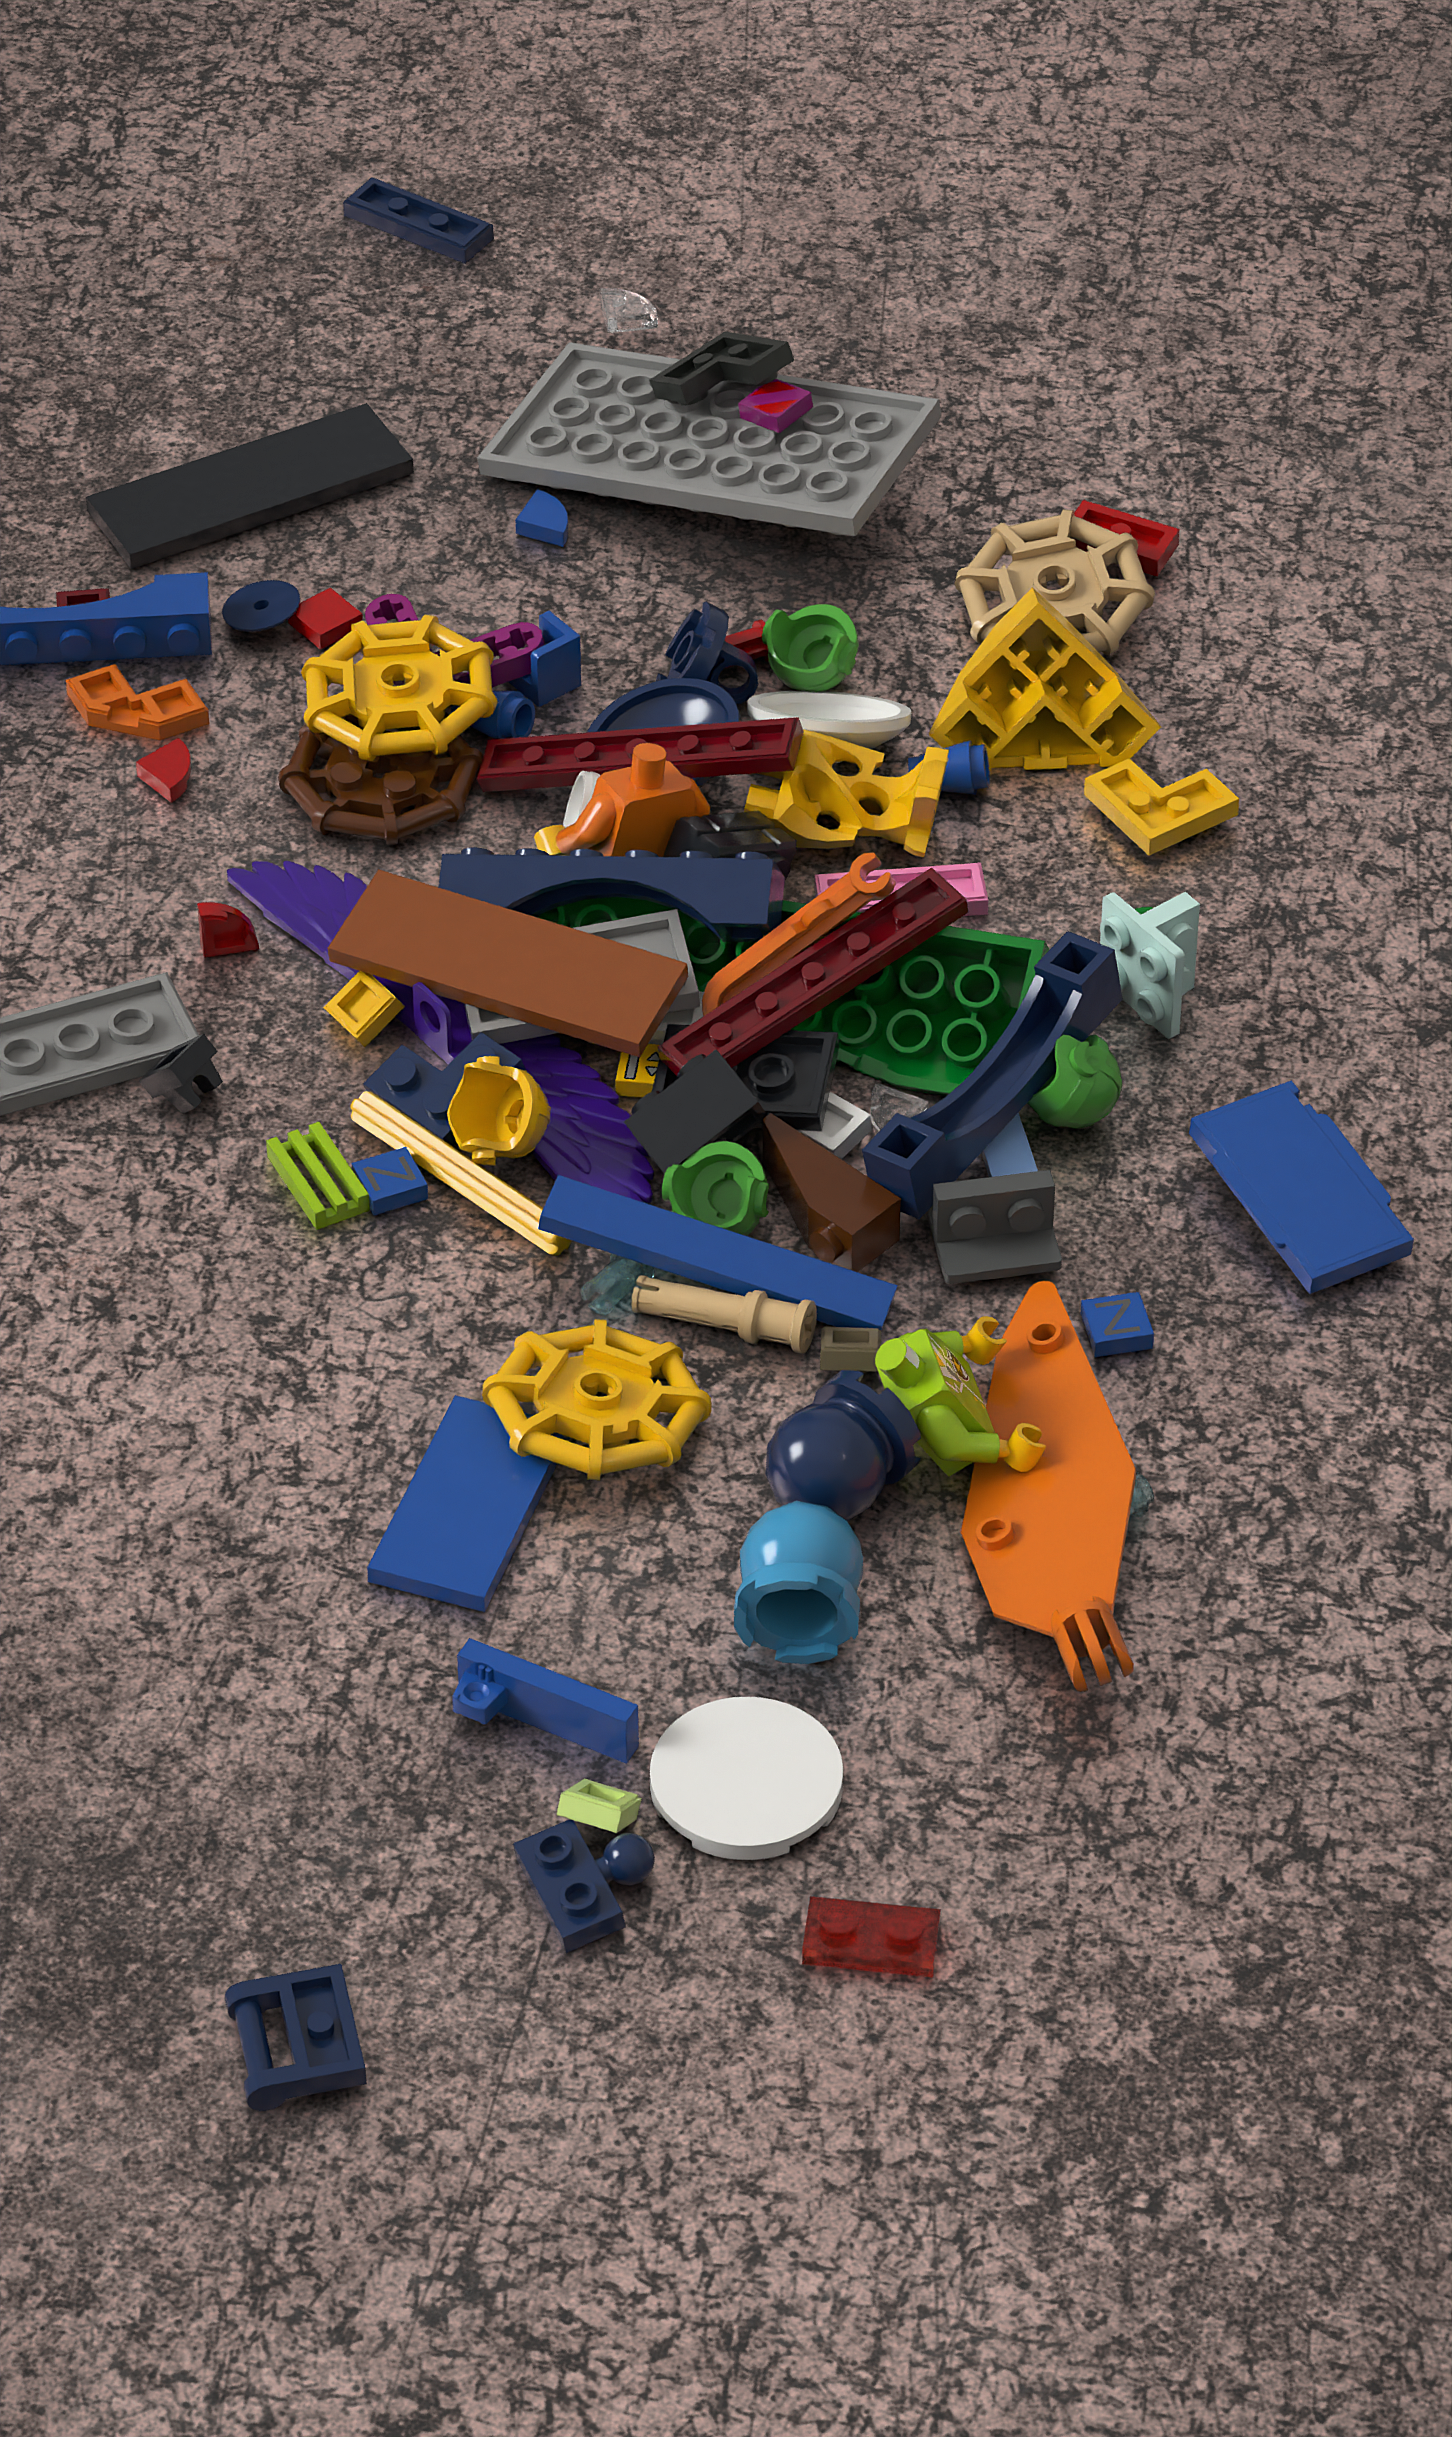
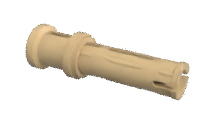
(749, 1315)

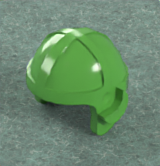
(811, 647)
(1083, 1085)
(719, 1187)

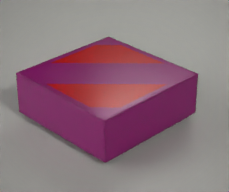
(775, 405)

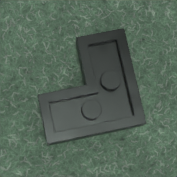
(722, 359)

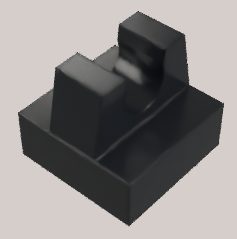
(180, 1068)

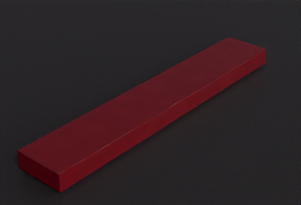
(692, 749)
(820, 973)

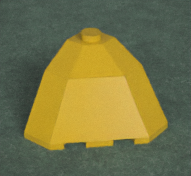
(1042, 697)

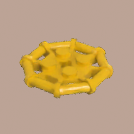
(390, 655)
(567, 1402)

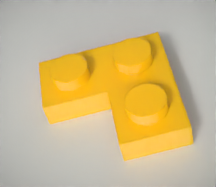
(1159, 815)

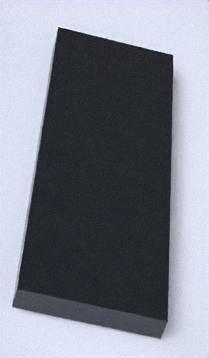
(249, 485)

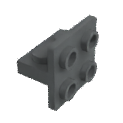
(995, 1227)

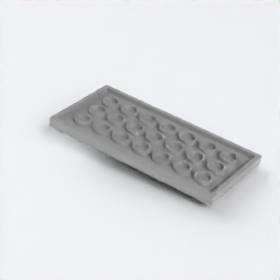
(604, 433)

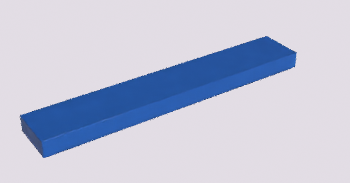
(713, 1254)

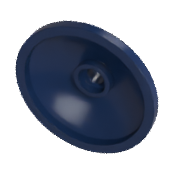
(669, 704)

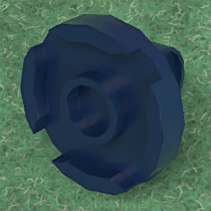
(702, 653)

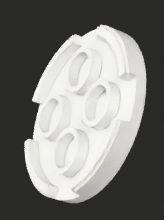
(746, 1777)

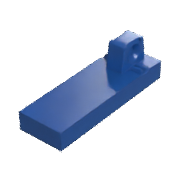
(544, 1699)

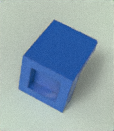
(554, 665)

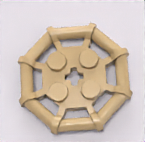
(1046, 552)

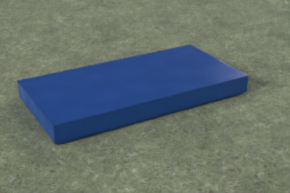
(461, 1511)

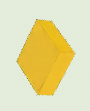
(364, 1007)

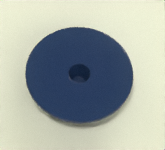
(261, 605)

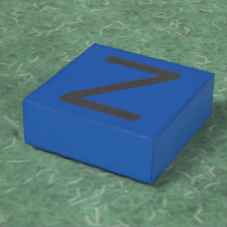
(391, 1180)
(1117, 1324)

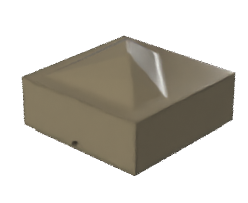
(849, 1348)

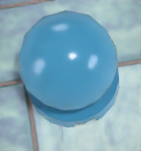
(799, 1583)

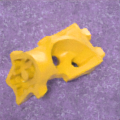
(816, 790)

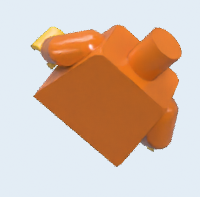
(630, 809)

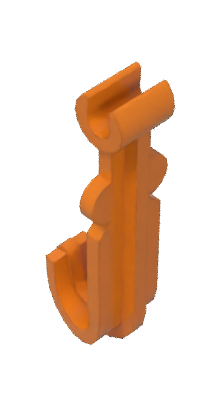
(799, 931)

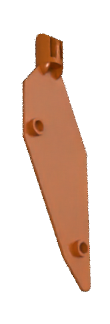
(1056, 1534)

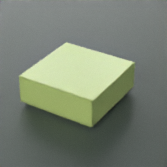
(599, 1805)

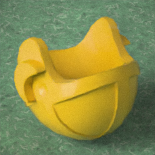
(497, 1111)

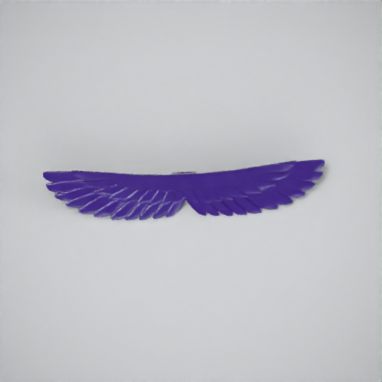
(585, 1127)

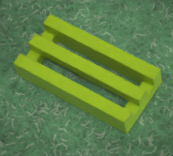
(303, 1146)

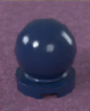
(842, 1447)

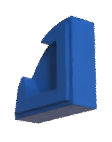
(543, 519)

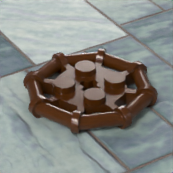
(372, 804)

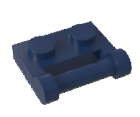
(317, 2028)

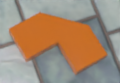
(157, 714)

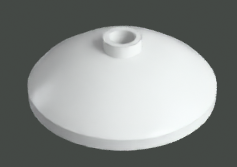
(845, 716)

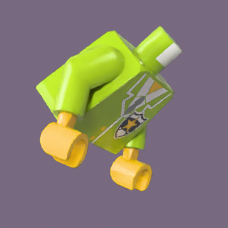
(945, 1400)

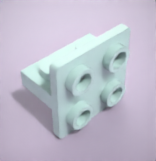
(1153, 956)

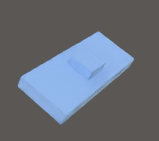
(1009, 1151)

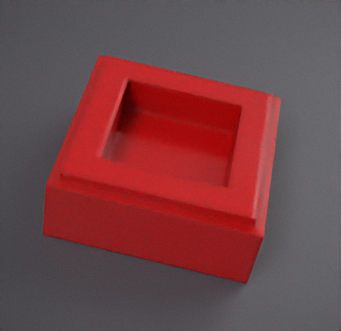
(325, 618)

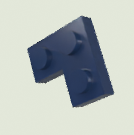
(426, 1091)

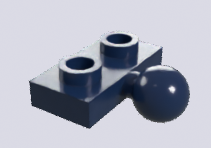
(575, 1885)

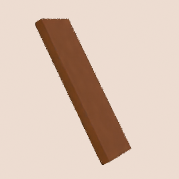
(509, 962)

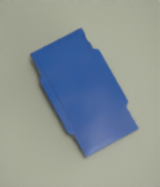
(1302, 1186)

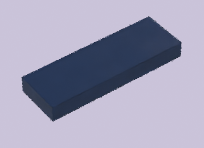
(418, 220)

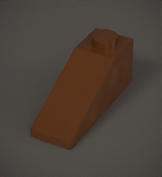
(834, 1205)

